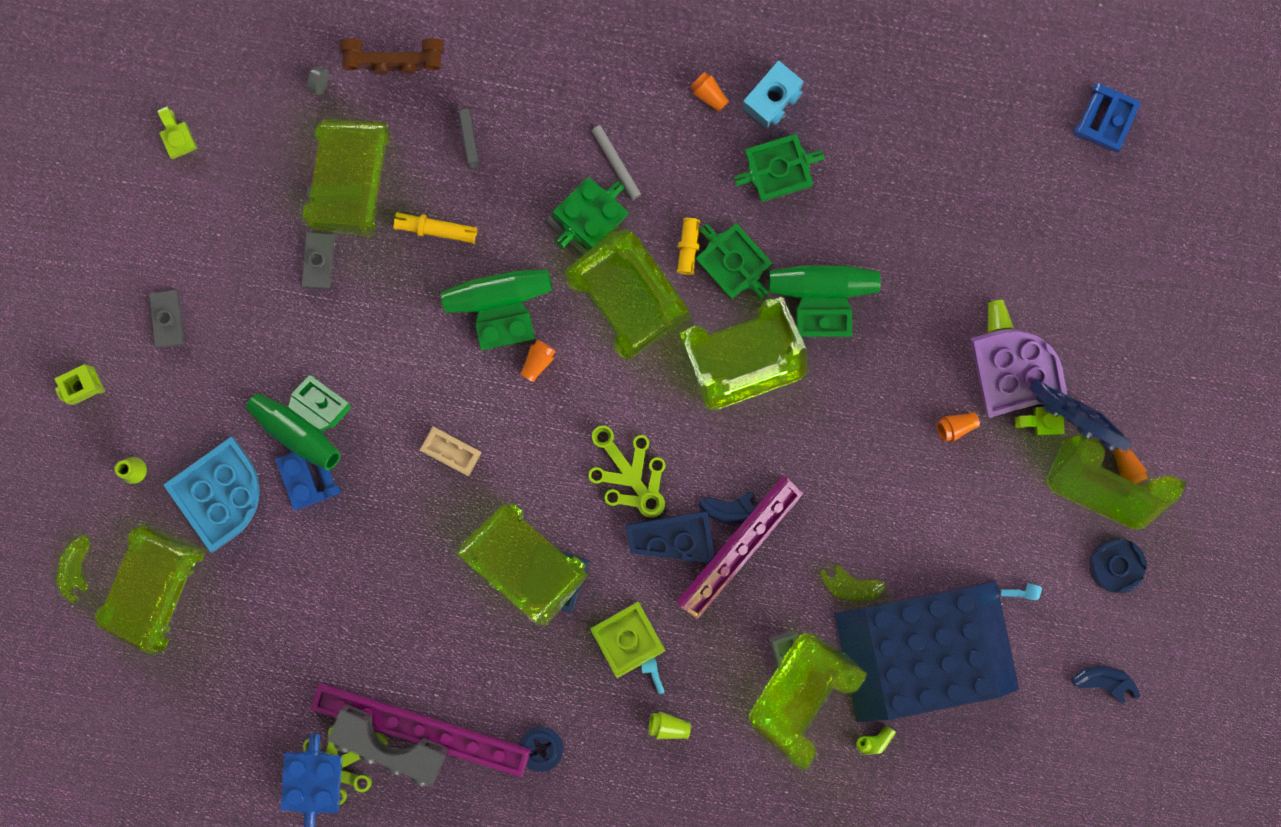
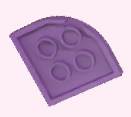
(1008, 365)

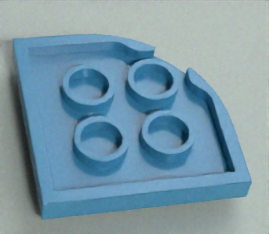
(218, 493)

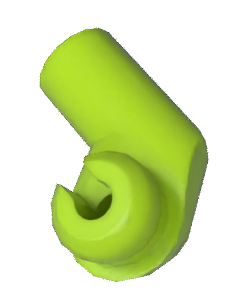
(875, 744)

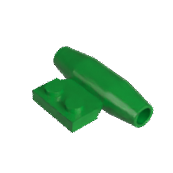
(824, 295)
(500, 305)
(301, 423)

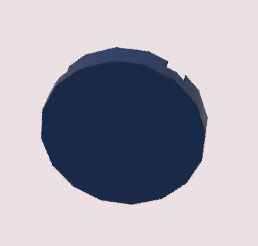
(1118, 565)

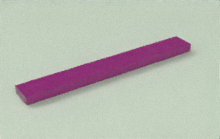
(415, 726)

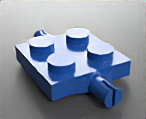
(311, 781)

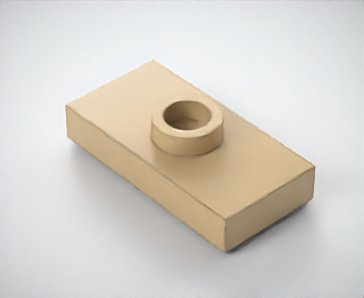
(450, 451)

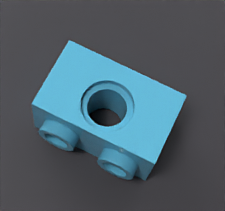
(778, 80)

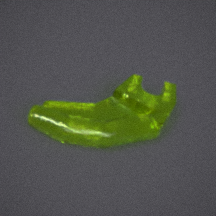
(70, 568)
(849, 588)

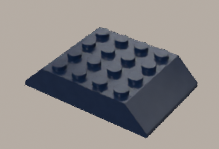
(928, 652)

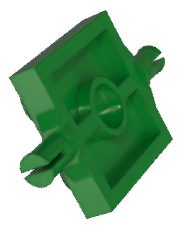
(778, 168)
(589, 214)
(733, 261)

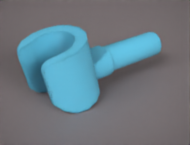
(1032, 592)
(651, 666)

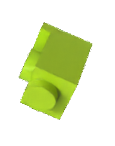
(68, 383)

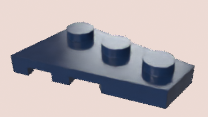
(675, 537)

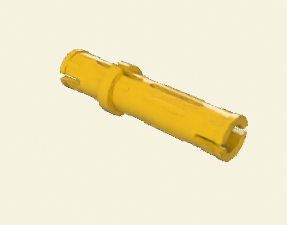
(424, 225)

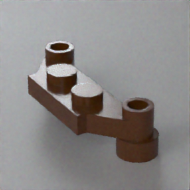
(391, 61)

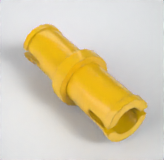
(688, 246)

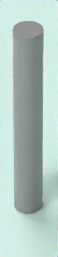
(616, 162)

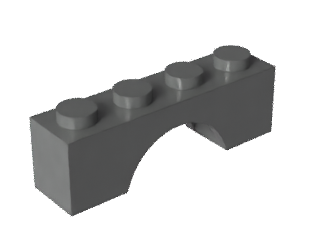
(355, 733)

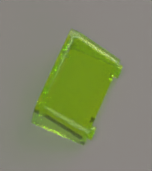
(347, 176)
(629, 291)
(746, 356)
(1080, 478)
(522, 564)
(148, 588)
(798, 693)

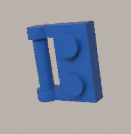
(1115, 121)
(301, 484)

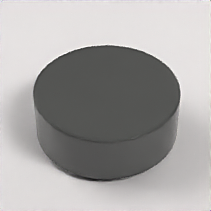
(318, 80)

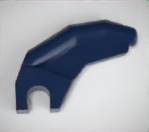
(729, 512)
(1109, 679)

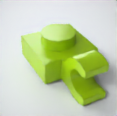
(177, 136)
(1042, 421)

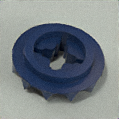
(554, 752)

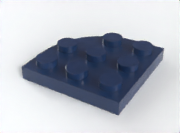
(1085, 418)

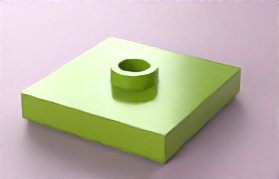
(627, 639)

